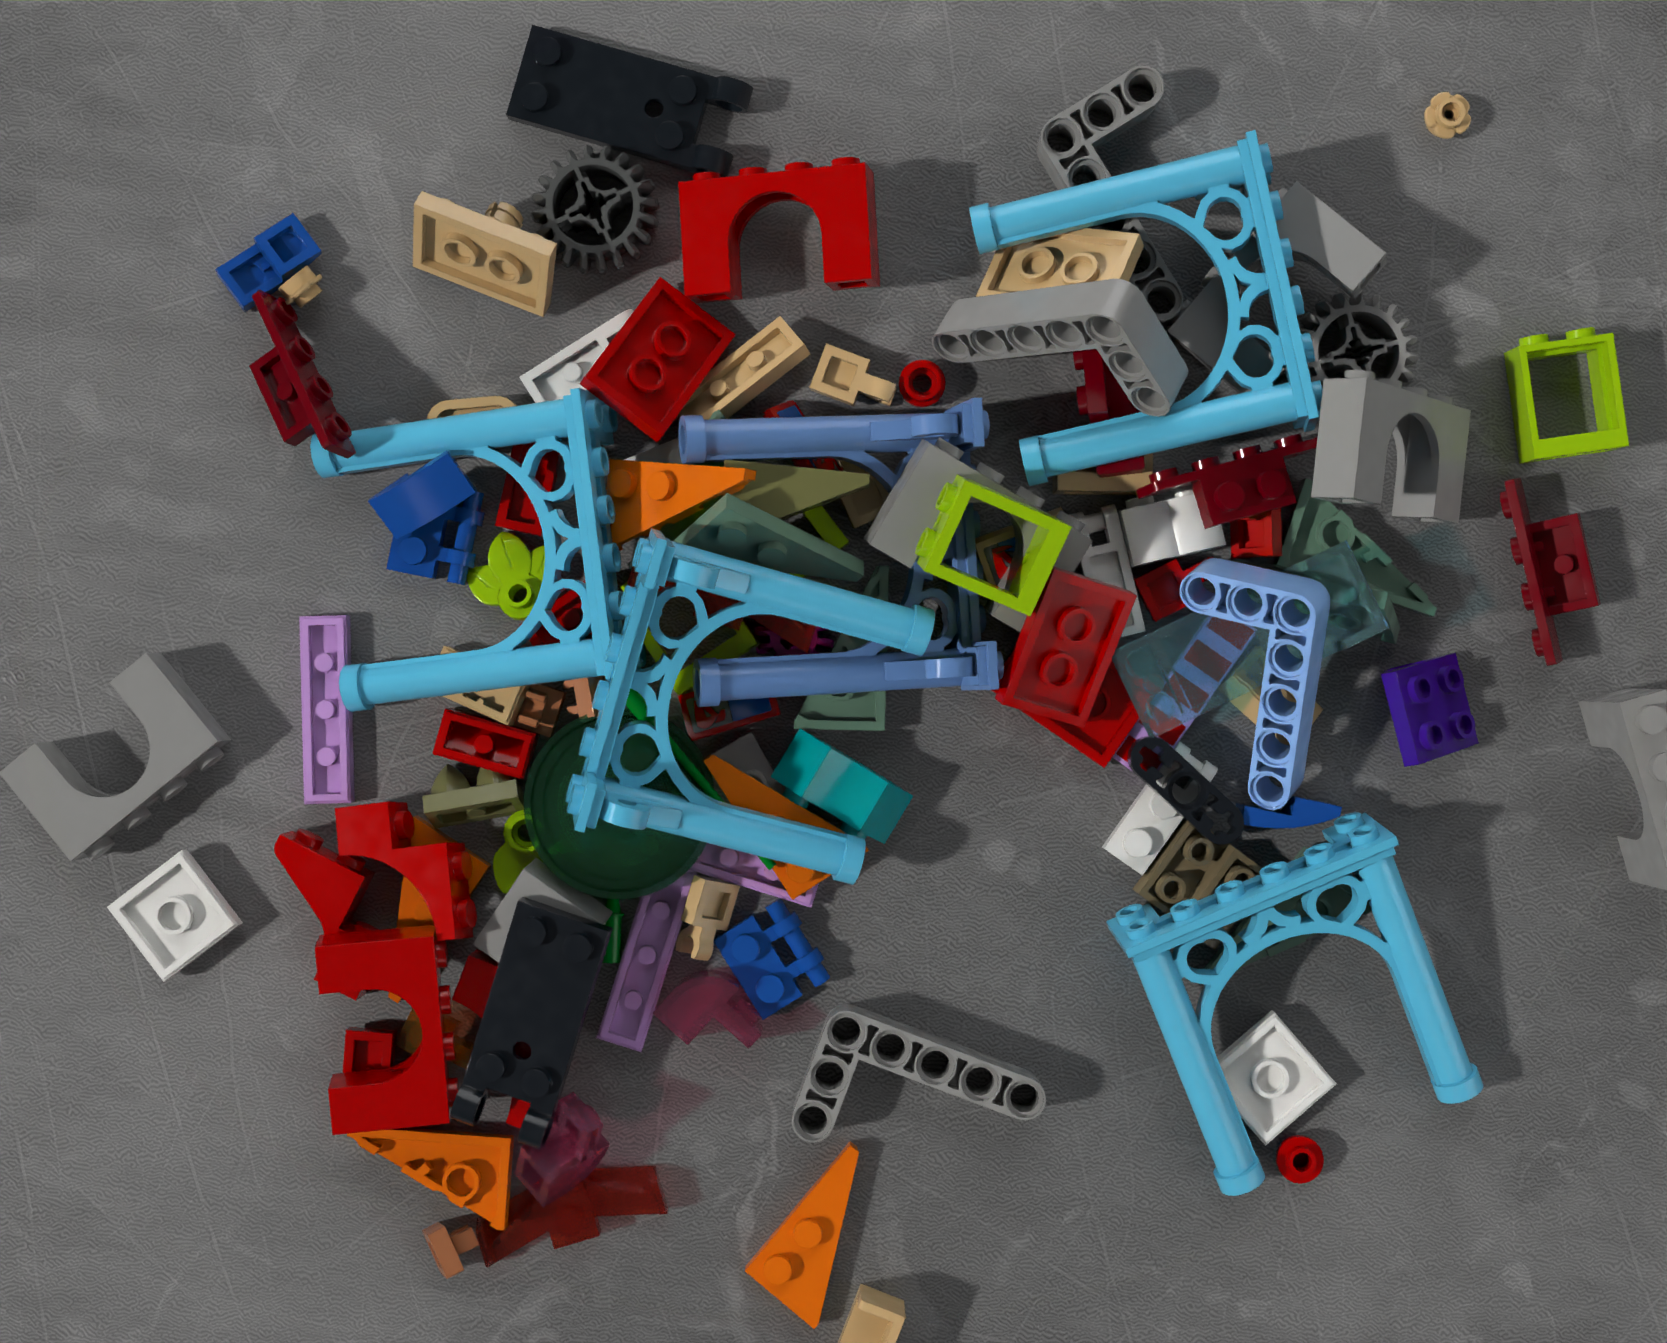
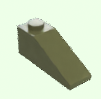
(794, 490)

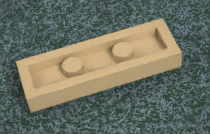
(747, 371)

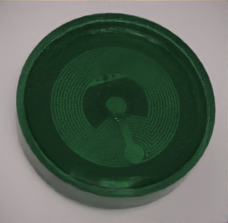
(610, 859)

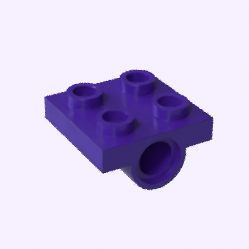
(1429, 709)

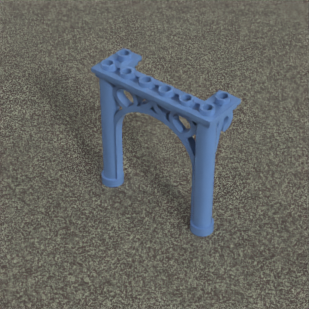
(862, 669)

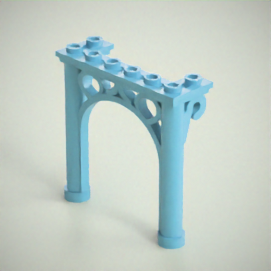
(1142, 193)
(477, 434)
(696, 814)
(1354, 846)

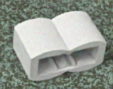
(1166, 528)

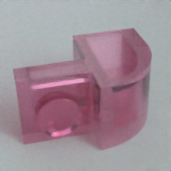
(706, 996)
(568, 1155)

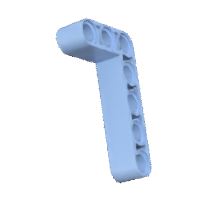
(1281, 668)

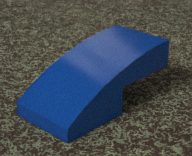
(269, 262)
(422, 495)
(1295, 813)

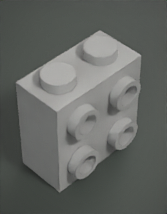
(543, 886)

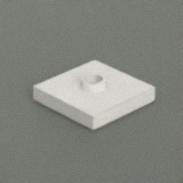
(174, 915)
(1272, 1077)

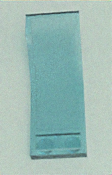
(1213, 660)

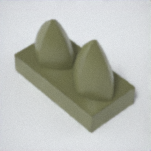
(457, 803)

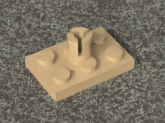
(484, 251)
(1063, 260)

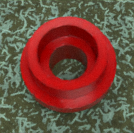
(926, 369)
(1289, 1149)

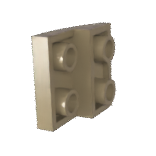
(1192, 870)

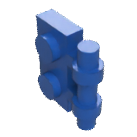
(423, 548)
(760, 967)

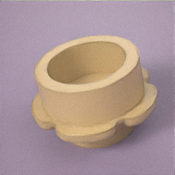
(1439, 124)
(301, 287)

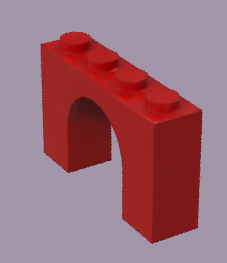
(718, 209)
(409, 966)

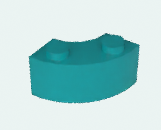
(841, 787)

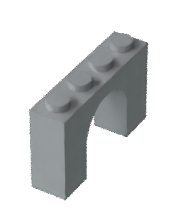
(1316, 238)
(1354, 440)
(913, 504)
(1636, 729)
(180, 740)

